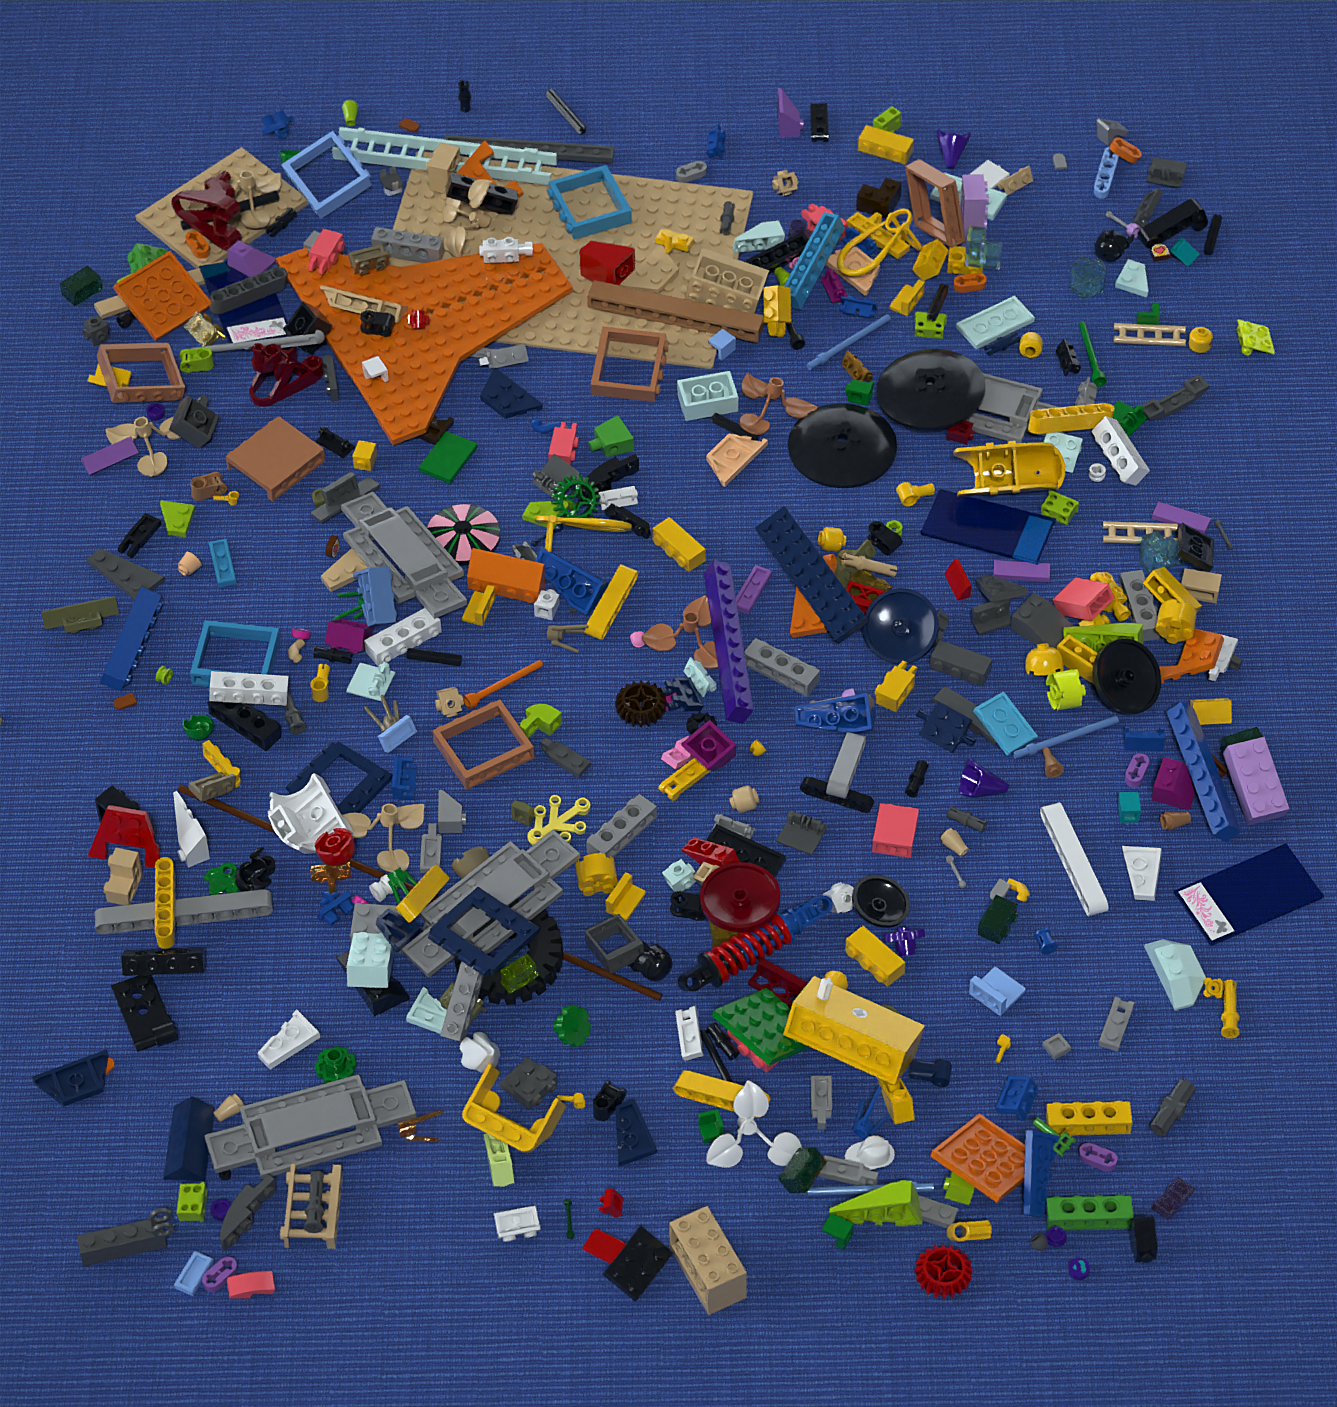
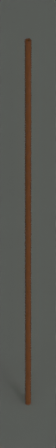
(378, 874)

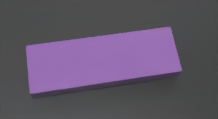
(109, 455)
(1174, 515)
(1021, 571)
(752, 589)

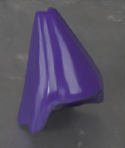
(952, 146)
(980, 782)

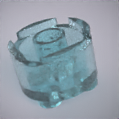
(1087, 277)

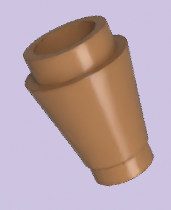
(1173, 820)

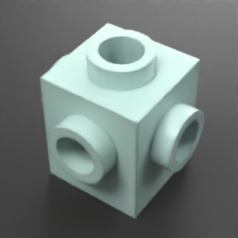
(679, 876)

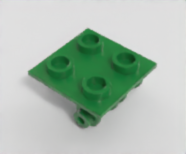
(1129, 417)

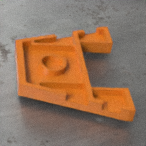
(474, 169)
(1197, 656)

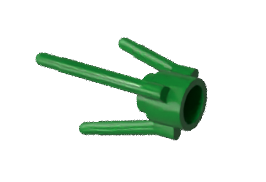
(360, 601)
(399, 878)

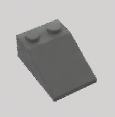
(1039, 621)

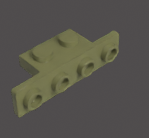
(844, 572)
(80, 615)

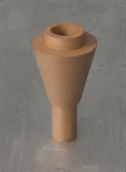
(1052, 766)

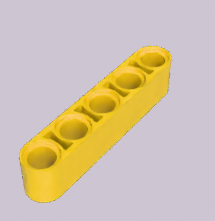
(1068, 418)
(611, 602)
(165, 877)
(422, 893)
(708, 1090)

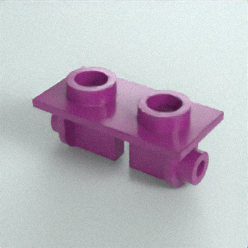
(833, 286)

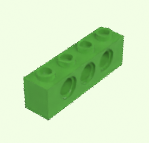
(1082, 1220)

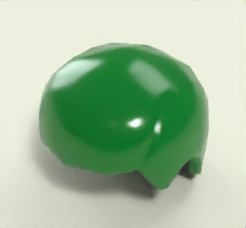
(198, 727)

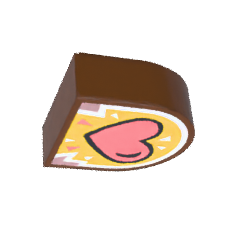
(1160, 252)
(332, 546)

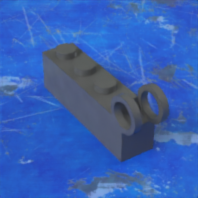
(125, 1239)

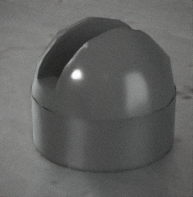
(1039, 1242)

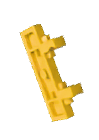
(880, 236)

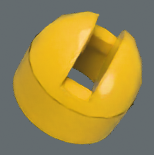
(757, 748)

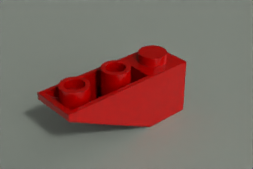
(709, 852)

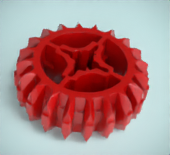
(952, 1280)

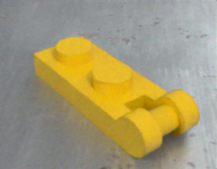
(219, 762)
(683, 779)

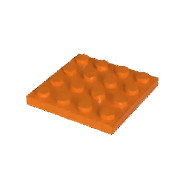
(162, 295)
(984, 1157)

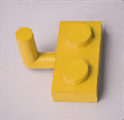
(674, 240)

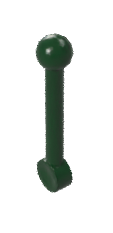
(569, 1234)

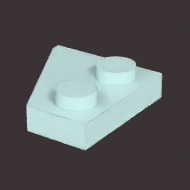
(1133, 278)
(427, 1012)

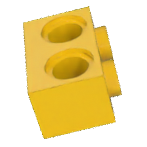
(930, 259)
(956, 262)

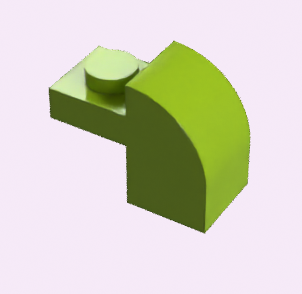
(541, 717)

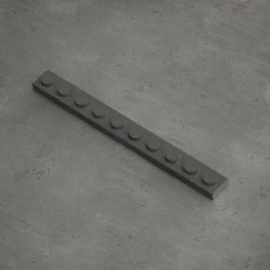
(564, 151)

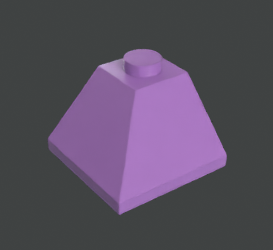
(788, 117)
(249, 259)

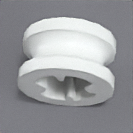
(1097, 472)

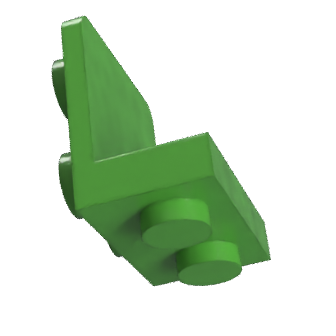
(142, 255)

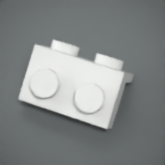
(517, 1222)

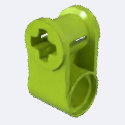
(198, 360)

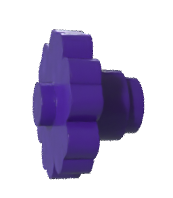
(905, 939)

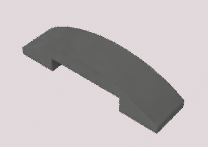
(1177, 400)

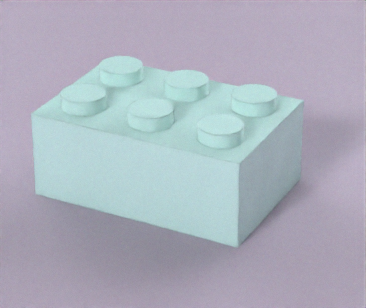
(707, 395)
(369, 961)

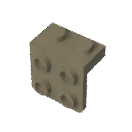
(369, 259)

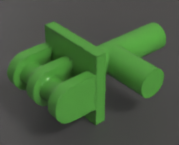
(1046, 1129)

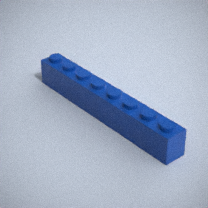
(1203, 772)

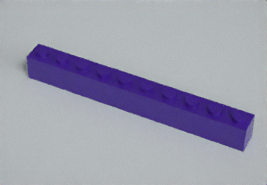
(728, 642)

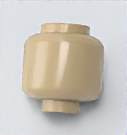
(744, 799)

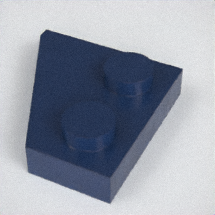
(396, 929)

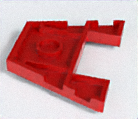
(125, 828)

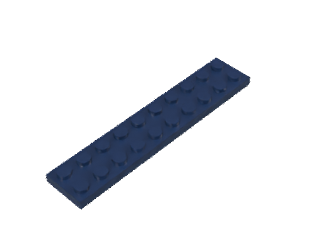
(811, 575)

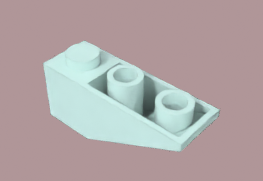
(760, 237)

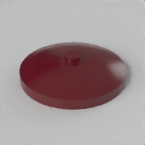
(740, 897)

